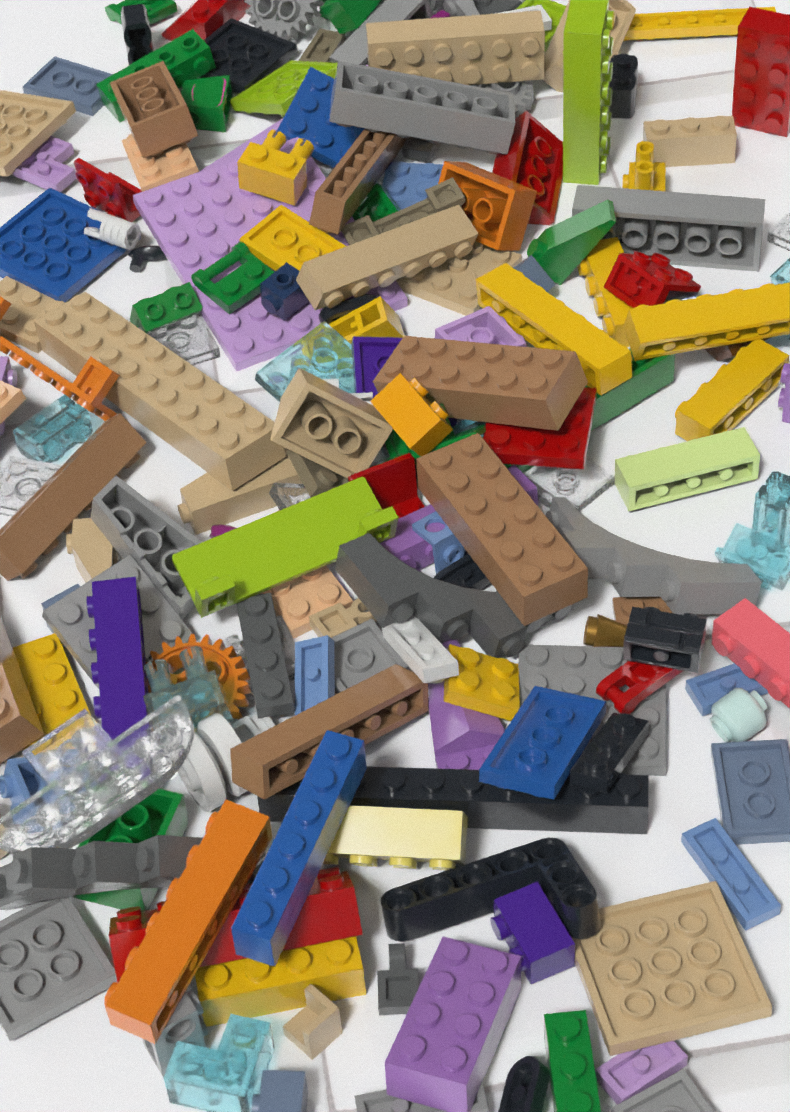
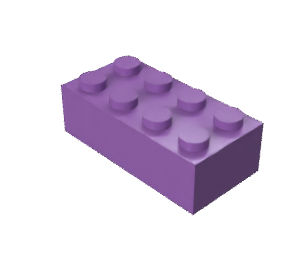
(453, 1026)

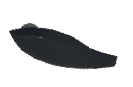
(143, 254)

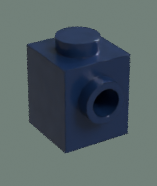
(282, 293)

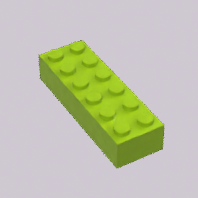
(587, 90)

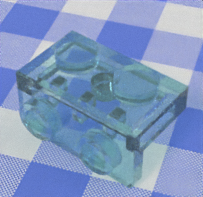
(762, 553)

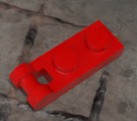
(641, 680)

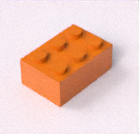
(492, 204)

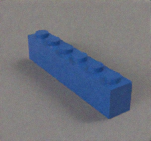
(299, 848)

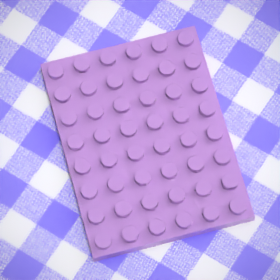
(201, 221)

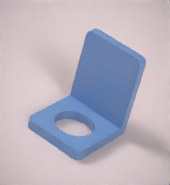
(444, 543)

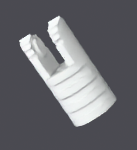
(113, 230)

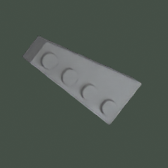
(355, 47)
(146, 534)

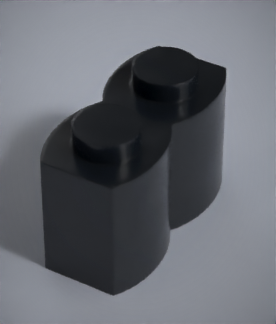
(136, 32)
(624, 86)

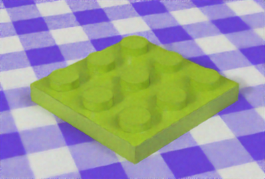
(279, 88)

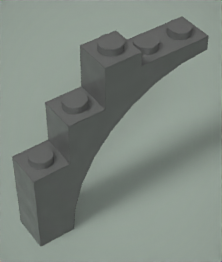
(448, 611)
(95, 867)

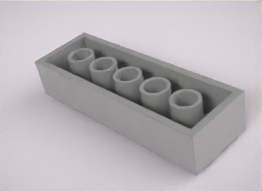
(422, 108)
(683, 226)

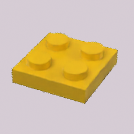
(483, 684)

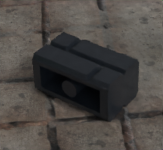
(665, 639)

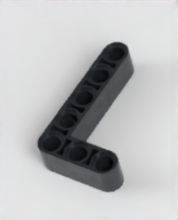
(472, 887)

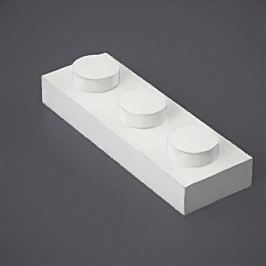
(421, 651)

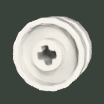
(208, 764)

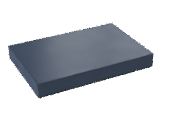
(68, 82)
(753, 789)

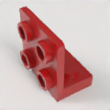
(647, 279)
(394, 484)

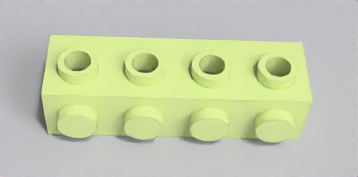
(677, 469)

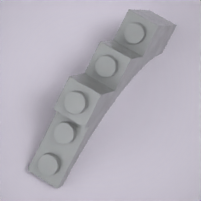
(645, 572)

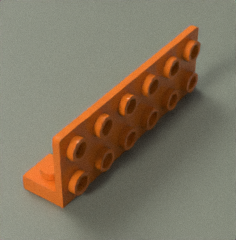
(89, 386)

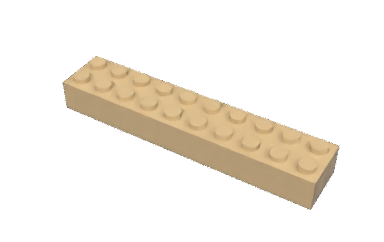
(163, 390)

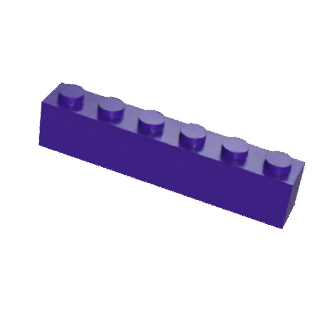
(120, 654)

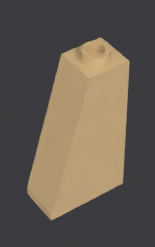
(212, 503)

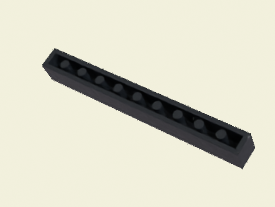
(489, 807)

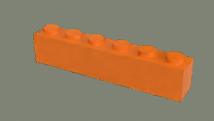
(188, 921)

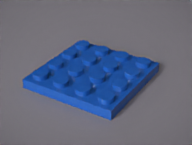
(48, 246)

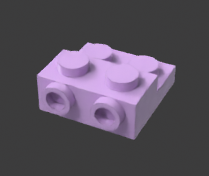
(481, 327)

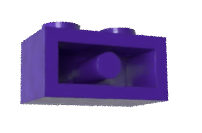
(533, 932)

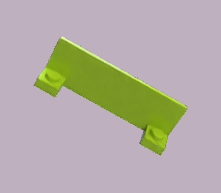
(281, 546)

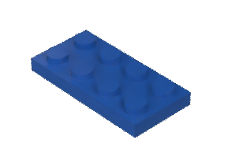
(543, 742)

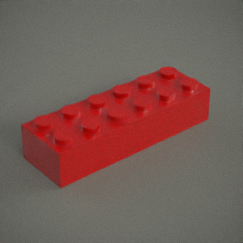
(326, 916)

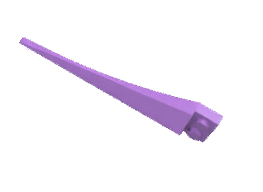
(459, 734)

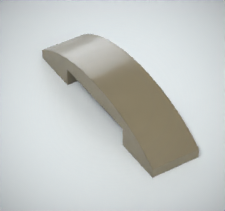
(438, 199)

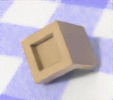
(315, 1024)

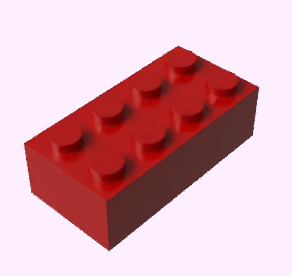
(762, 72)

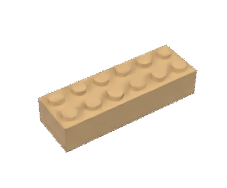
(462, 47)

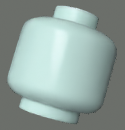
(738, 715)

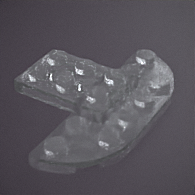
(95, 776)

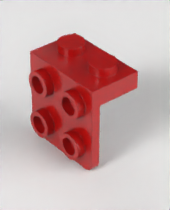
(107, 191)

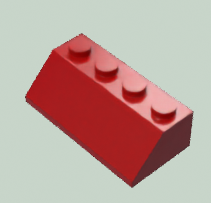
(205, 17)
(536, 163)

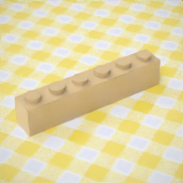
(386, 257)

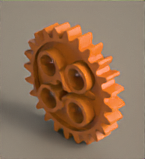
(217, 658)

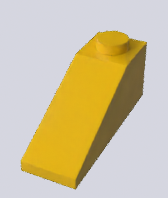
(369, 320)

